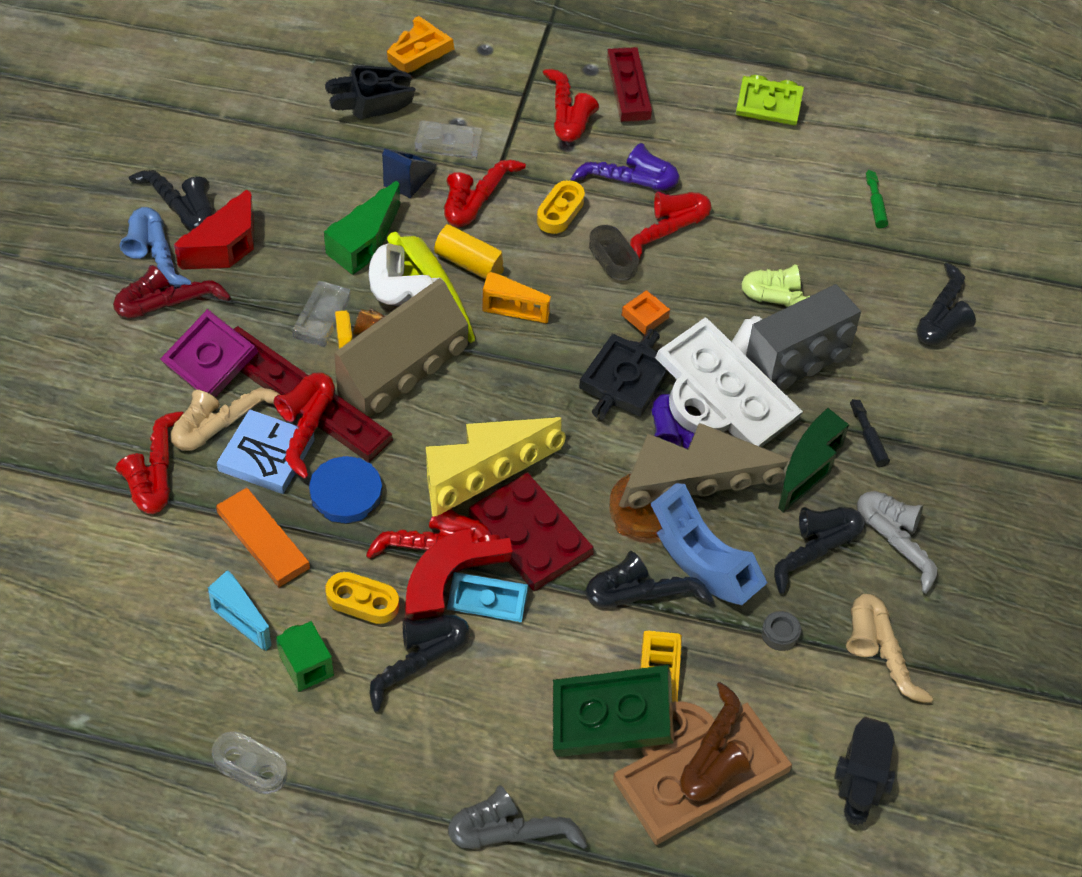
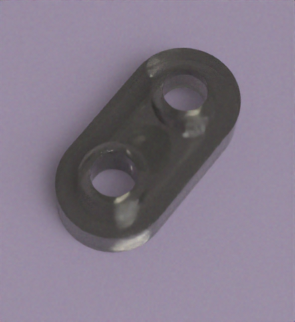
(617, 256)

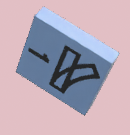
(259, 452)

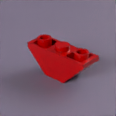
(220, 238)

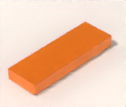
(263, 537)

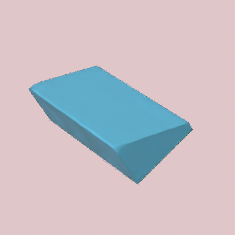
(488, 597)

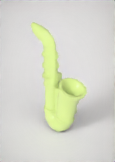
(774, 286)

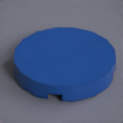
(345, 489)

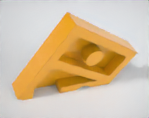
(419, 46)

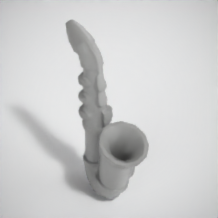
(888, 518)

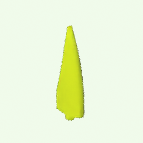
(421, 261)

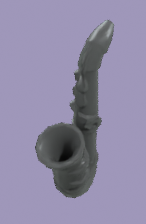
(487, 824)

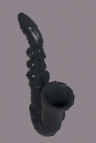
(192, 207)
(942, 319)
(831, 527)
(621, 586)
(435, 640)

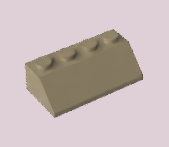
(401, 349)

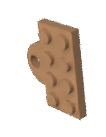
(653, 781)

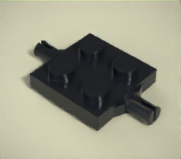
(625, 375)

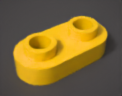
(560, 207)
(364, 597)

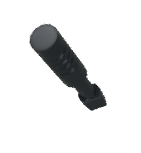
(870, 434)

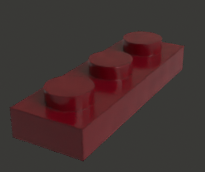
(629, 84)

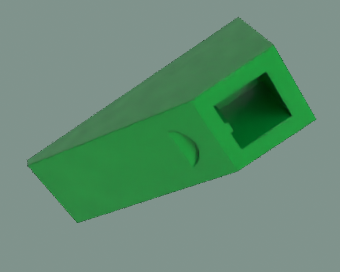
(363, 231)

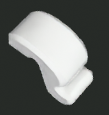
(387, 279)

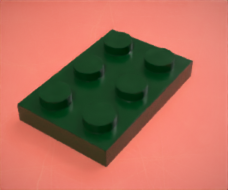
(612, 711)

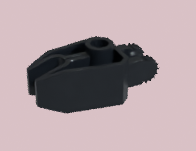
(371, 91)
(865, 769)

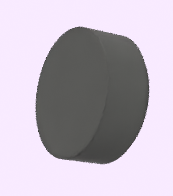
(781, 630)

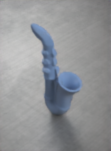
(147, 229)

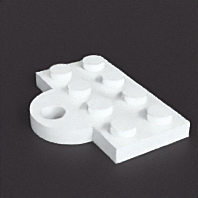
(723, 387)

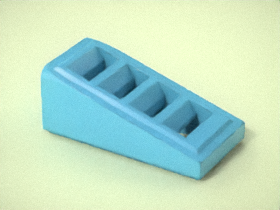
(235, 606)

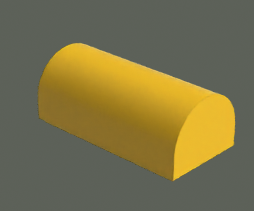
(468, 252)

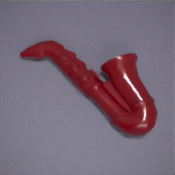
(146, 294)

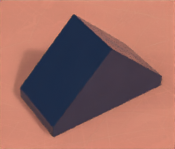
(407, 169)

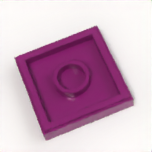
(209, 354)

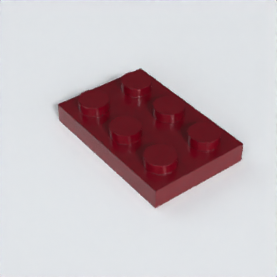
(539, 532)

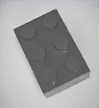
(804, 337)

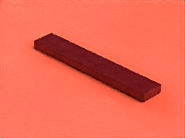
(339, 418)

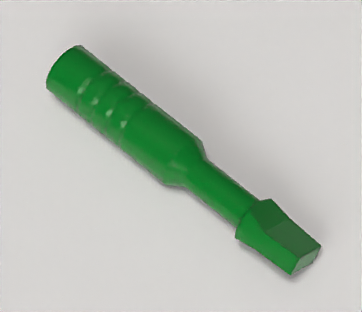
(877, 201)

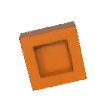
(645, 312)

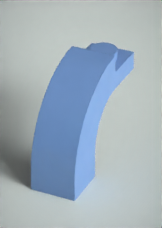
(700, 554)

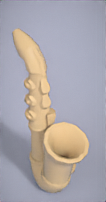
(200, 422)
(872, 627)

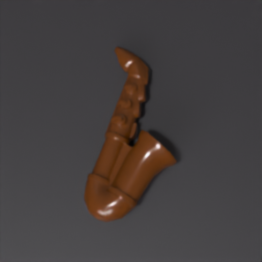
(708, 767)

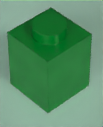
(304, 655)

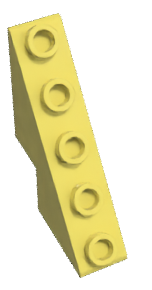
(490, 456)

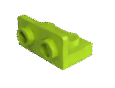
(769, 99)

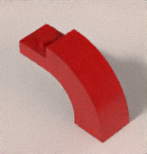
(439, 562)

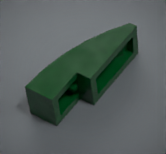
(813, 457)

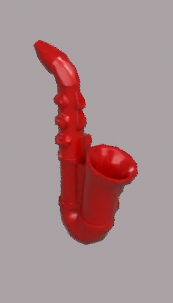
(570, 119)
(463, 202)
(682, 210)
(310, 399)
(150, 484)
(446, 523)

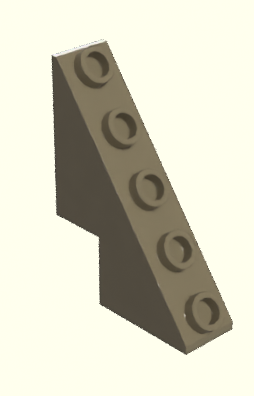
(708, 465)

